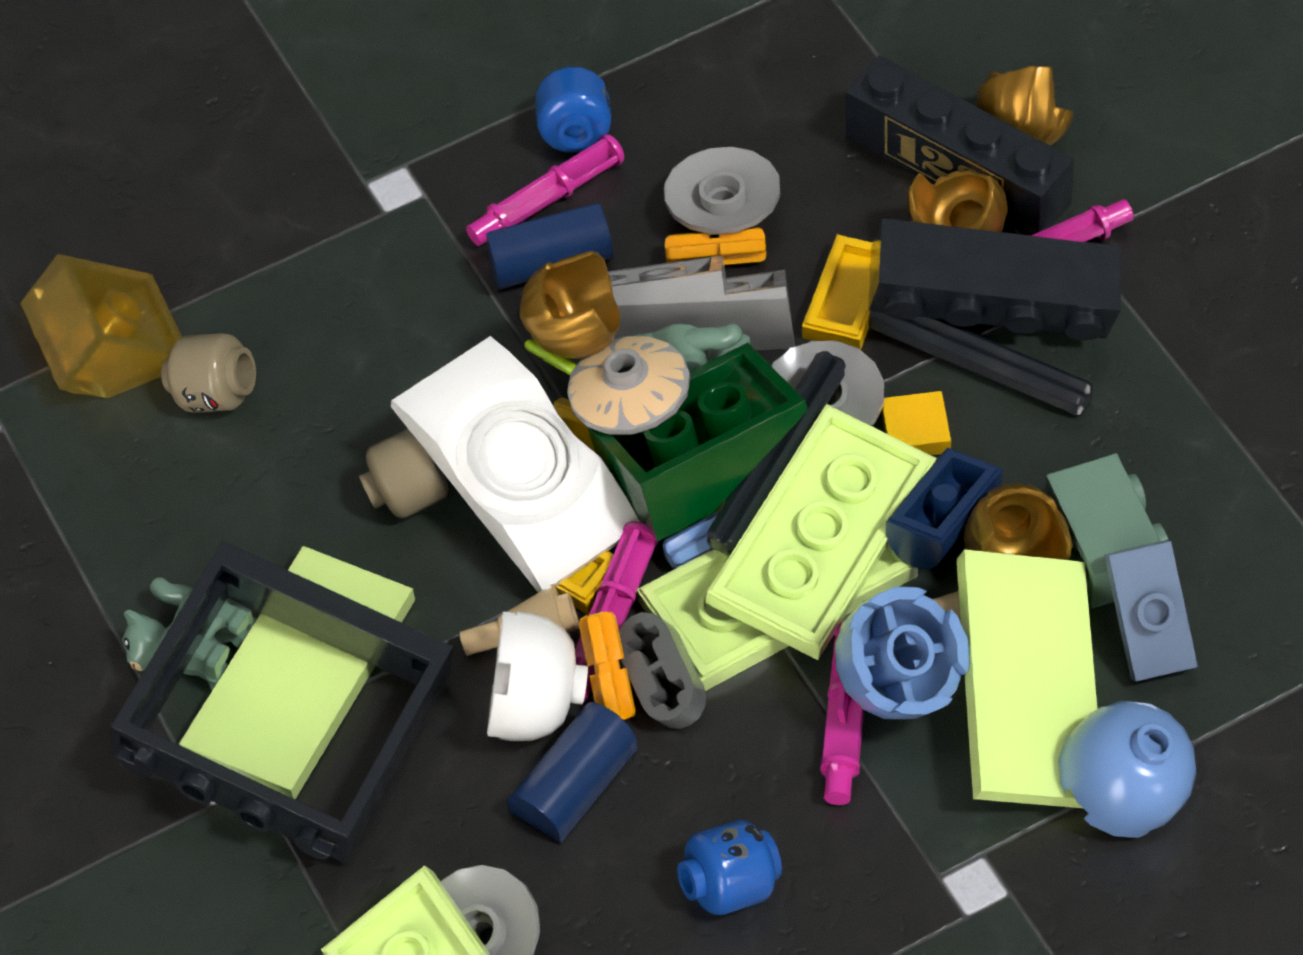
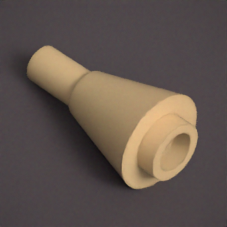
(545, 604)

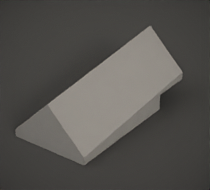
(702, 296)

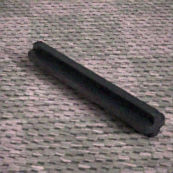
(989, 360)
(744, 502)

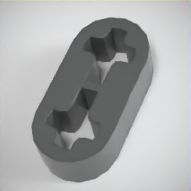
(672, 664)

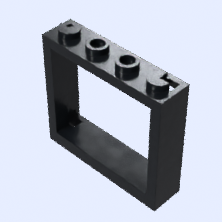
(319, 614)

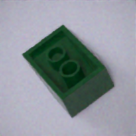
(708, 447)

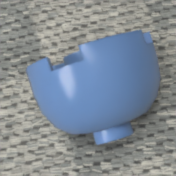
(901, 654)
(1128, 767)

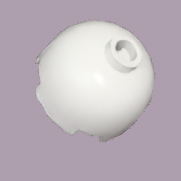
(533, 678)

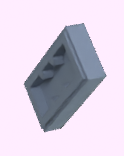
(1150, 610)

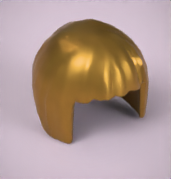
(1026, 102)
(958, 201)
(571, 306)
(1018, 522)

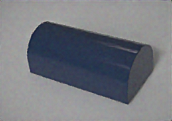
(527, 246)
(939, 508)
(574, 771)

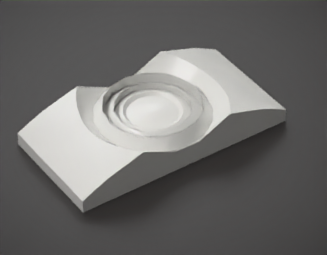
(517, 463)

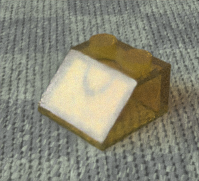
(100, 326)

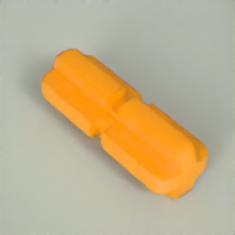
(737, 248)
(604, 650)

